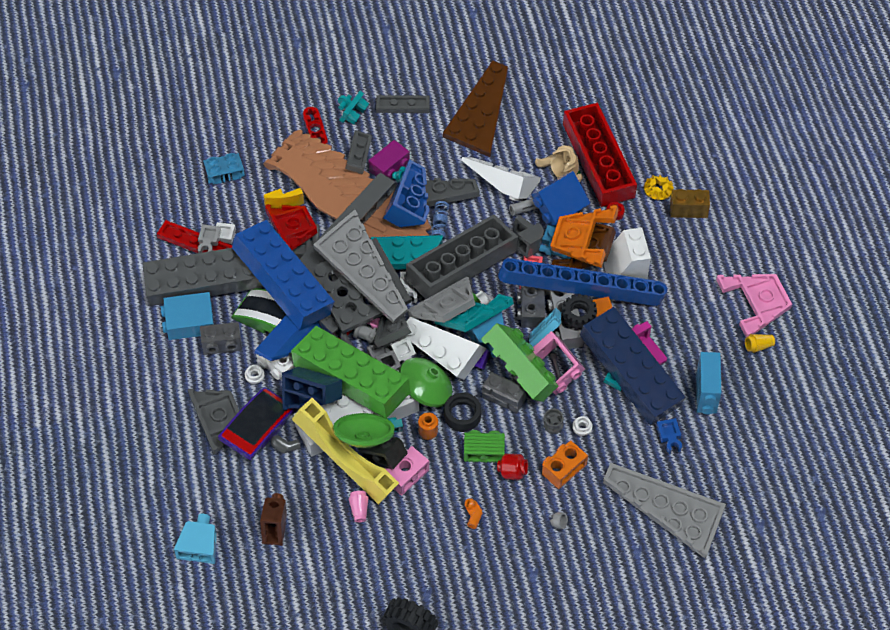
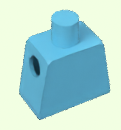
(197, 541)

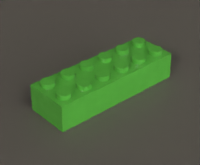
(362, 376)

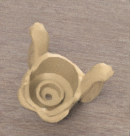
(561, 162)

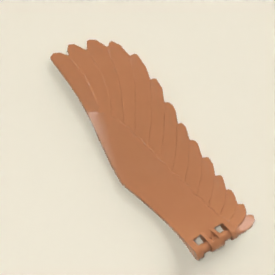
(331, 186)

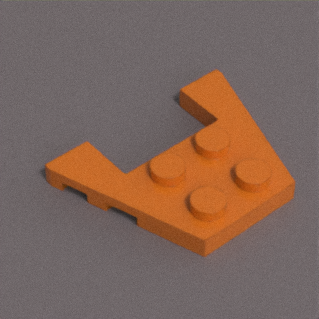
(575, 232)

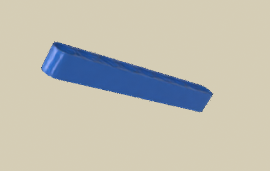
(582, 282)

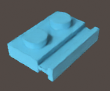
(549, 324)

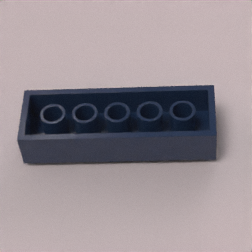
(632, 366)

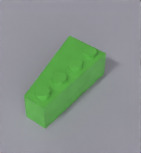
(521, 361)

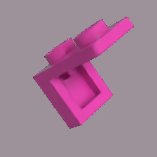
(643, 332)

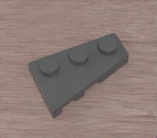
(451, 191)

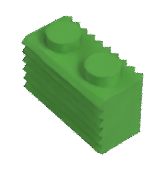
(483, 446)

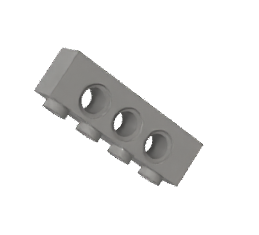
(569, 336)

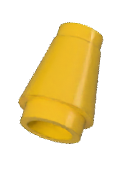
(758, 342)

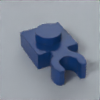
(670, 433)

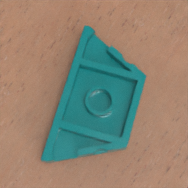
(404, 249)

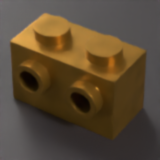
(689, 203)

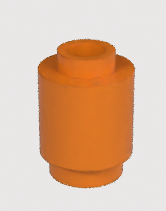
(428, 426)

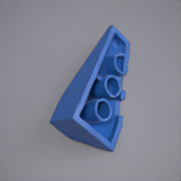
(410, 198)
(282, 340)

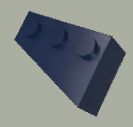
(303, 384)

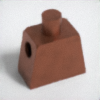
(273, 512)

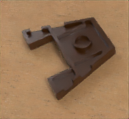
(601, 239)

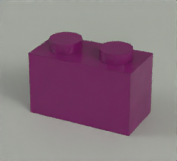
(389, 159)

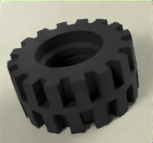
(578, 302)

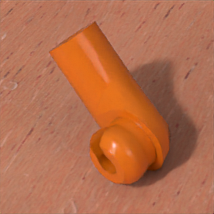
(474, 511)

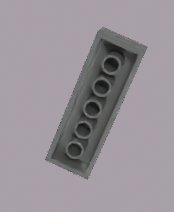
(462, 256)
(203, 272)

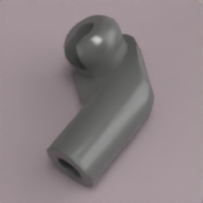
(284, 446)

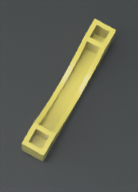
(371, 478)

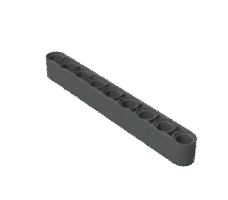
(365, 205)

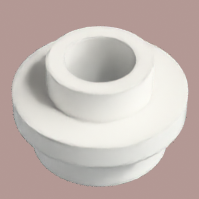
(254, 369)
(582, 421)

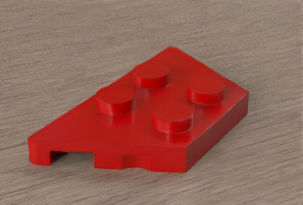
(292, 224)

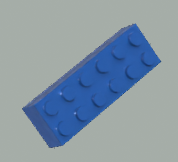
(283, 274)

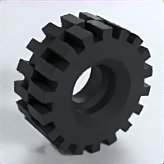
(408, 616)

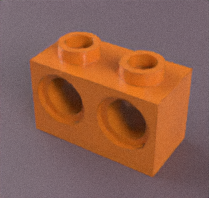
(567, 466)

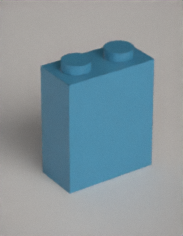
(186, 315)
(708, 382)

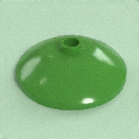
(427, 382)
(363, 430)

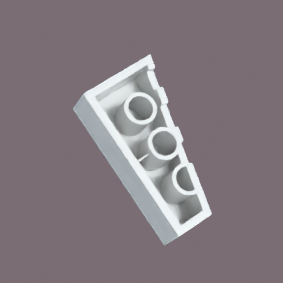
(447, 349)

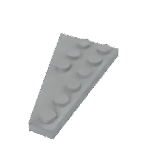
(357, 259)
(677, 510)

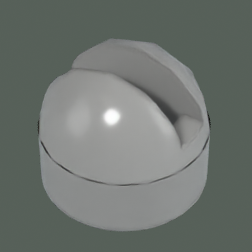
(559, 520)

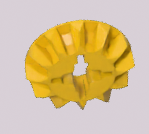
(655, 192)

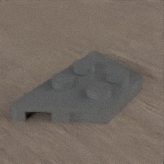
(214, 412)

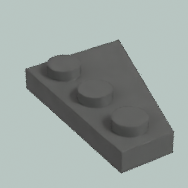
(389, 332)

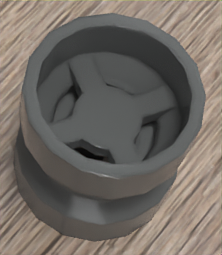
(552, 417)

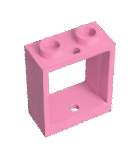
(549, 343)

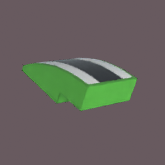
(259, 311)

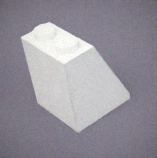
(629, 255)

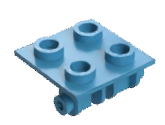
(223, 165)

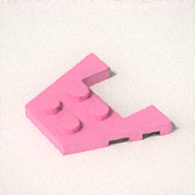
(764, 295)

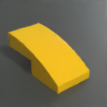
(277, 198)

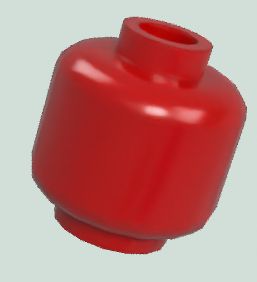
(512, 466)

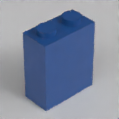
(560, 198)

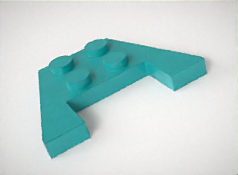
(478, 314)

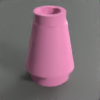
(359, 505)

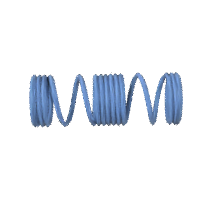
(442, 217)

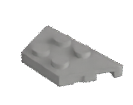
(446, 303)

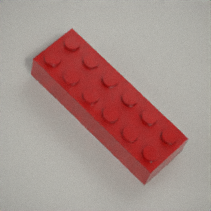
(599, 154)

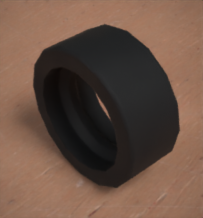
(458, 399)

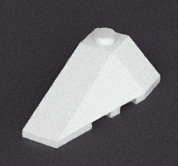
(513, 183)

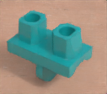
(349, 113)

